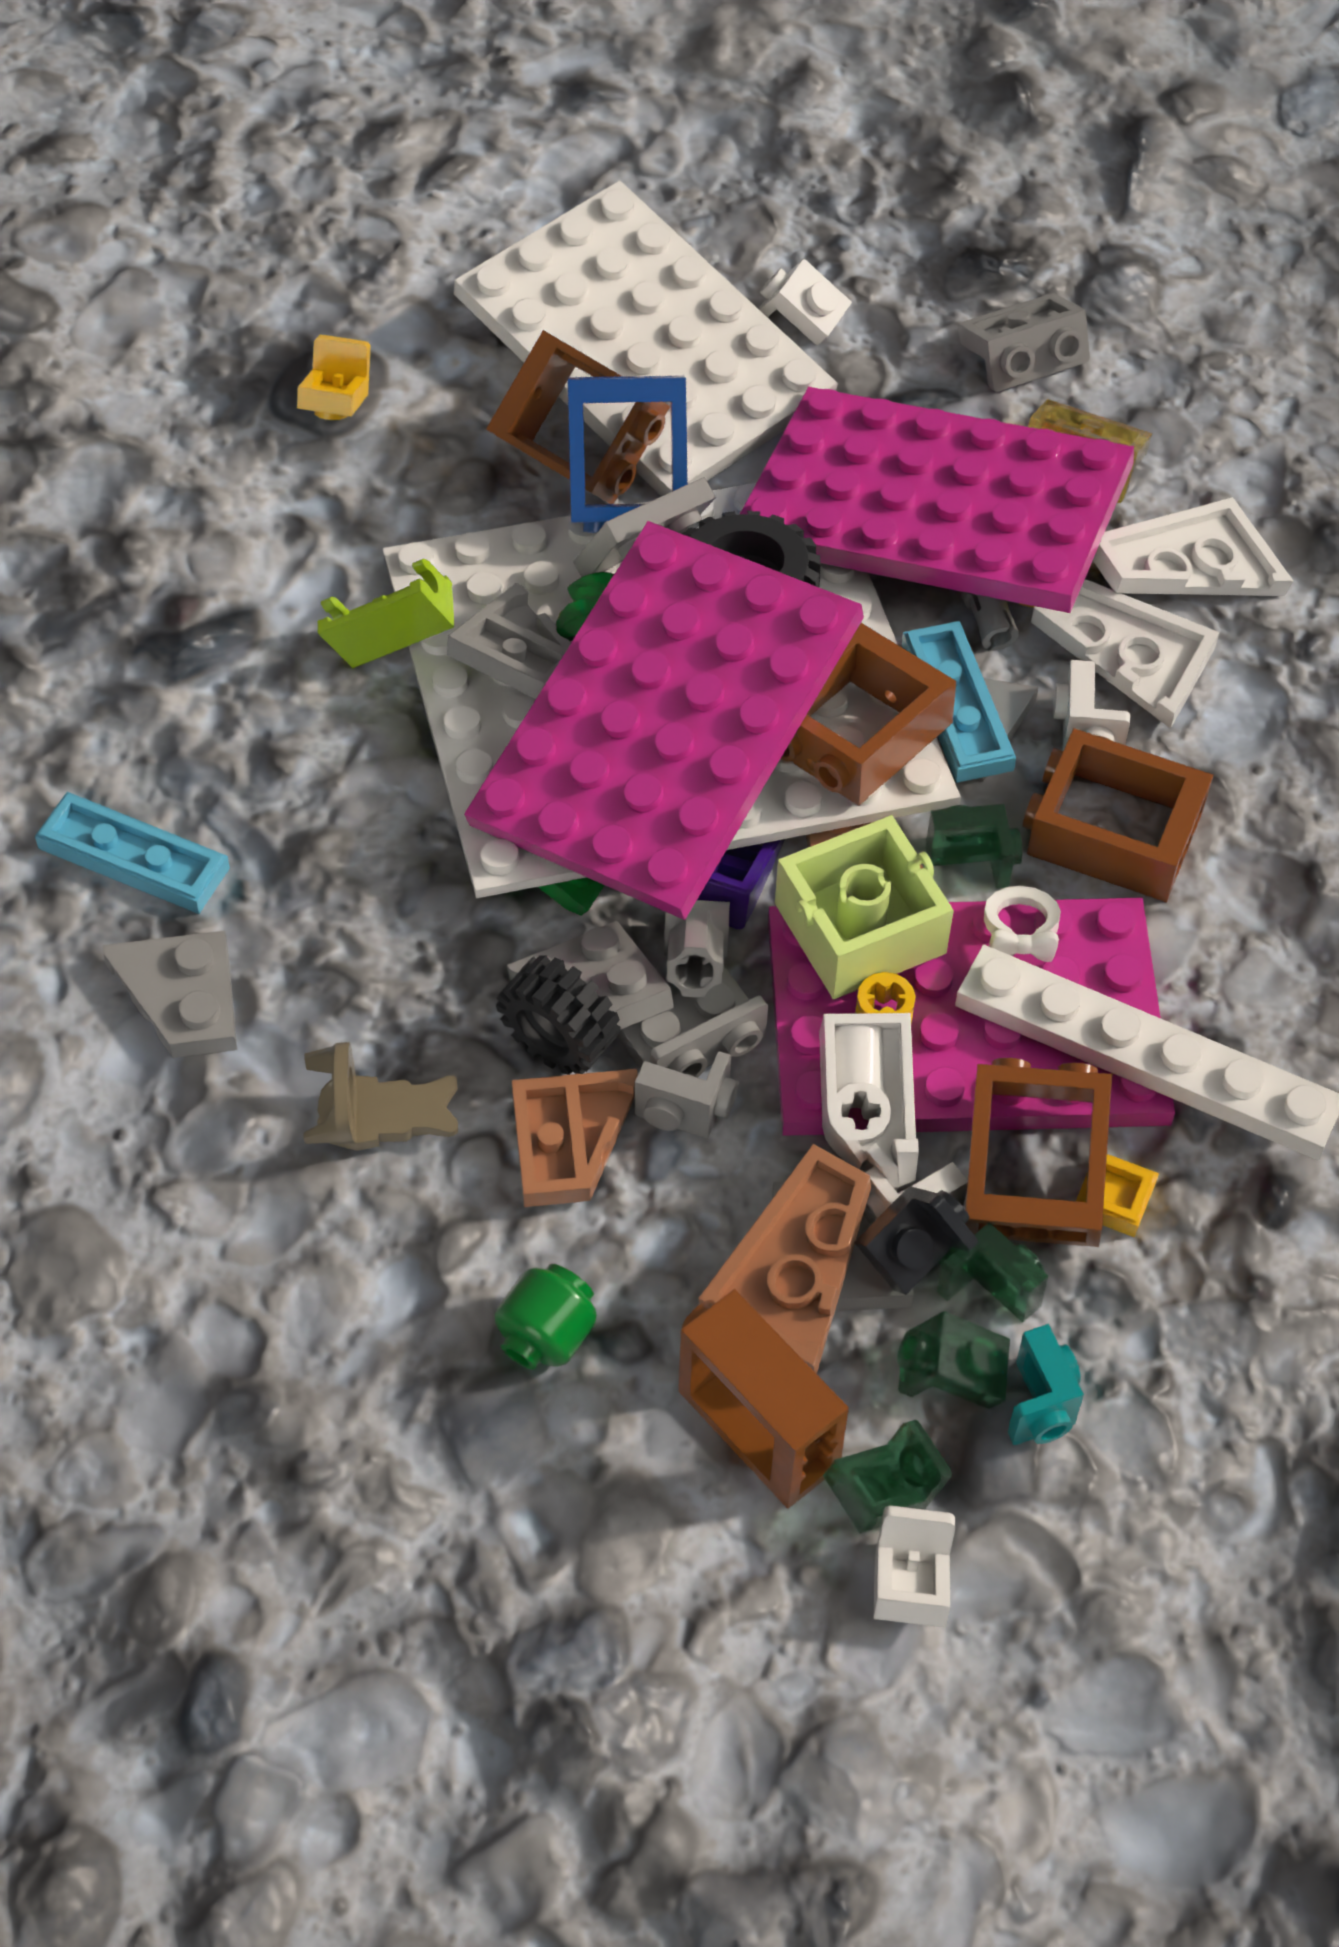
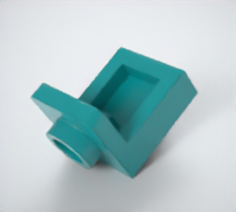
(1054, 1384)

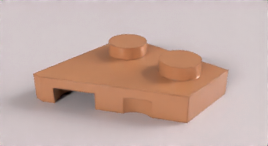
(568, 1132)

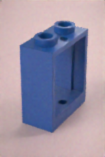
(621, 390)

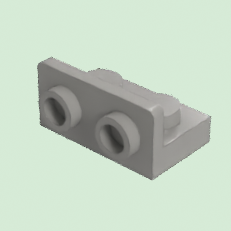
(1028, 340)
(699, 1028)

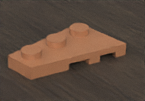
(799, 1252)

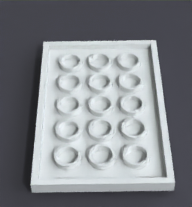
(647, 306)

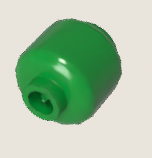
(545, 1316)

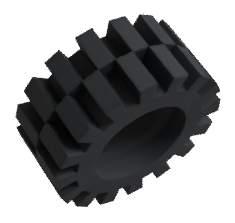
(558, 1015)

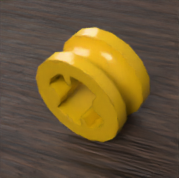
(883, 988)

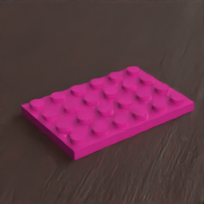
(944, 496)
(665, 718)
(1099, 947)

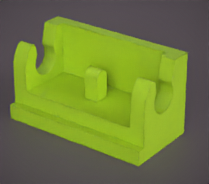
(390, 620)

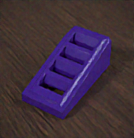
(741, 879)

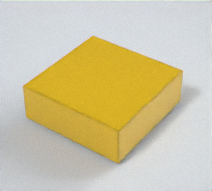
(1125, 1195)

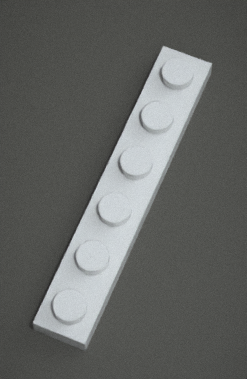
(1150, 1051)

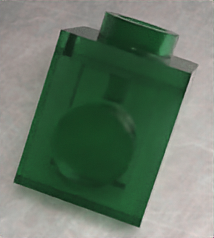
(975, 835)
(1004, 1270)
(956, 1359)
(898, 1474)

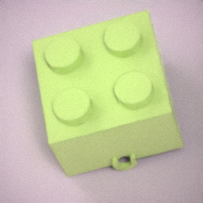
(863, 905)

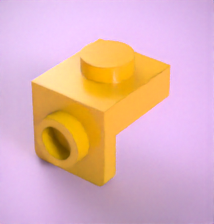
(337, 378)

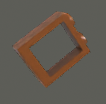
(533, 397)
(898, 680)
(1103, 852)
(1036, 1217)
(760, 1396)

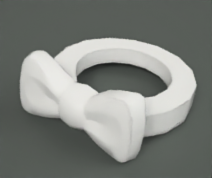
(1043, 942)

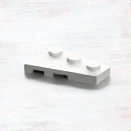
(1192, 553)
(1134, 646)

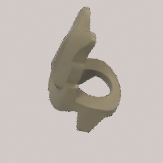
(362, 1112)

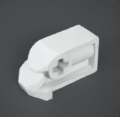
(870, 1068)

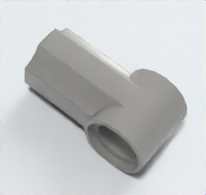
(697, 947)

